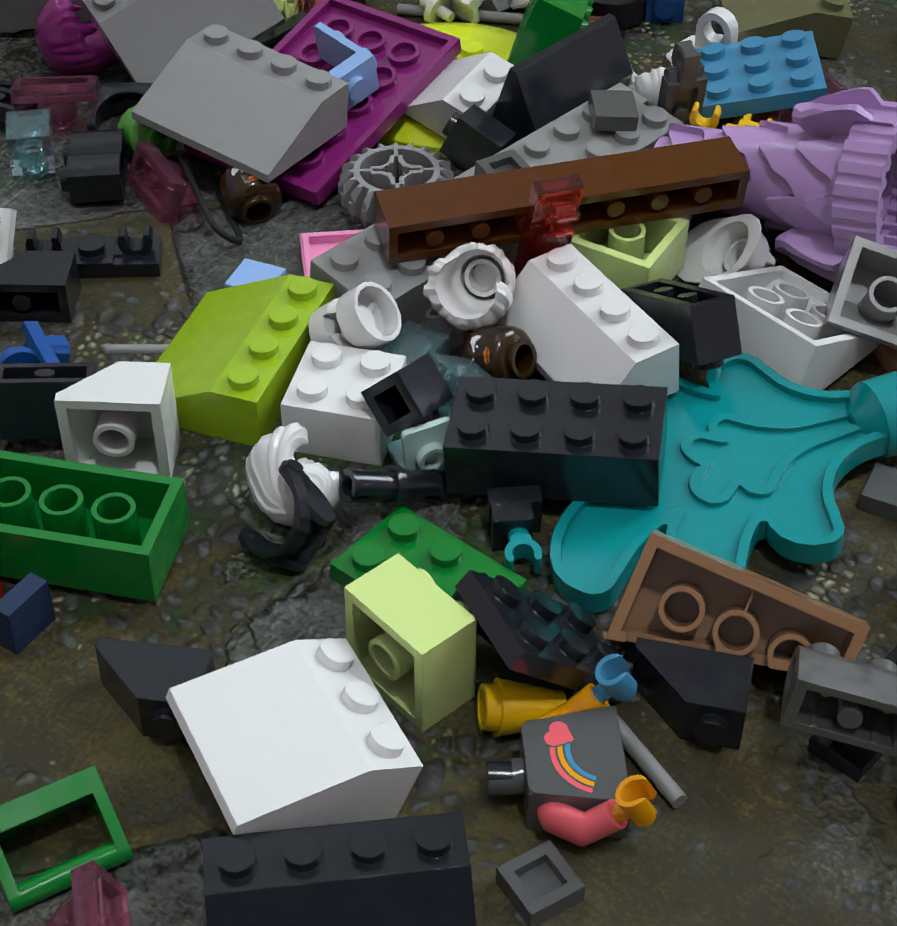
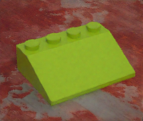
(241, 355)

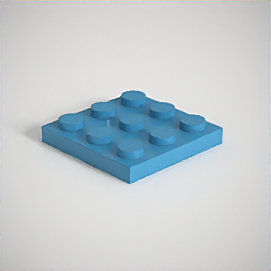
(761, 74)

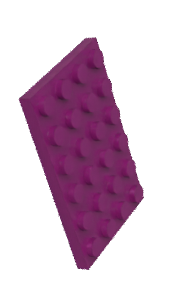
(407, 63)

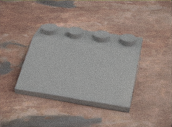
(152, 31)
(244, 103)

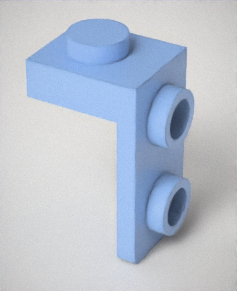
(350, 61)

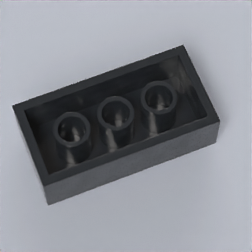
(560, 435)

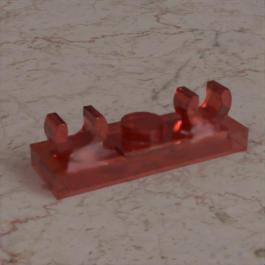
(549, 217)

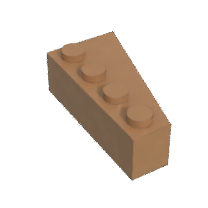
(721, 607)

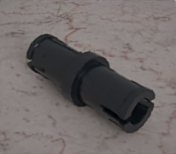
(392, 485)

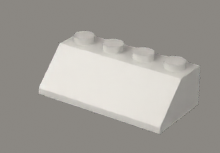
(588, 325)

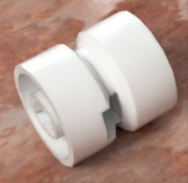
(358, 319)

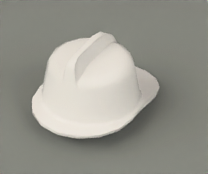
(725, 248)

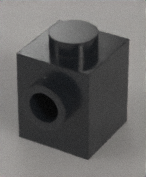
(474, 137)
(408, 396)

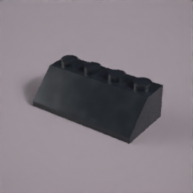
(562, 77)
(343, 875)

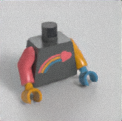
(576, 765)

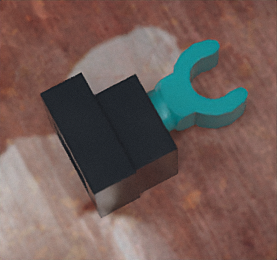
(511, 521)

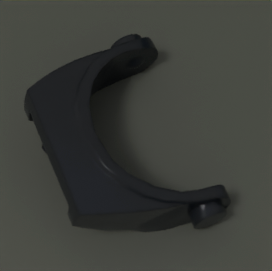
(115, 100)
(310, 524)

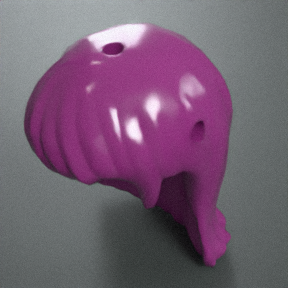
(68, 44)

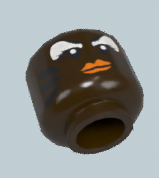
(249, 197)
(502, 351)

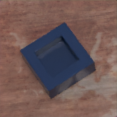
(25, 613)

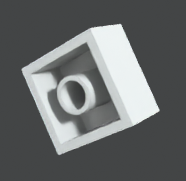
(330, 403)

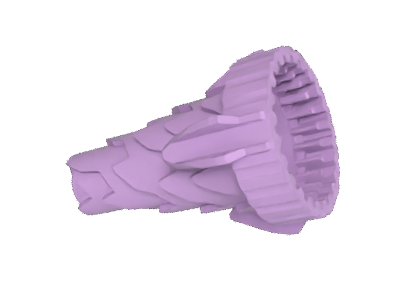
(818, 177)

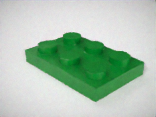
(423, 546)

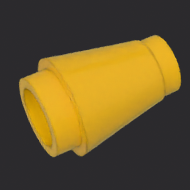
(509, 704)

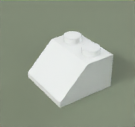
(458, 87)
(122, 418)

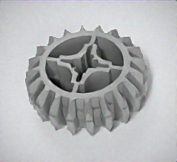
(386, 169)

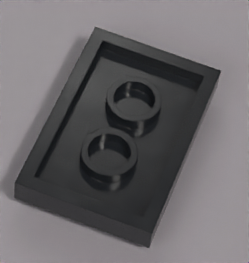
(536, 631)

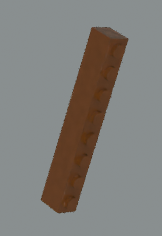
(618, 192)

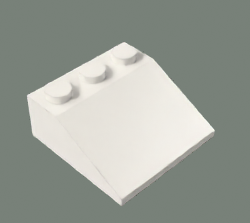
(786, 328)
(296, 739)

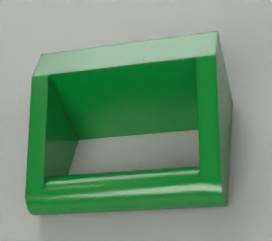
(48, 803)

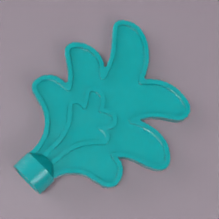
(739, 467)

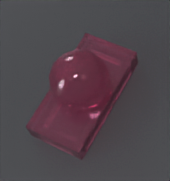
(57, 94)

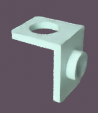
(421, 446)

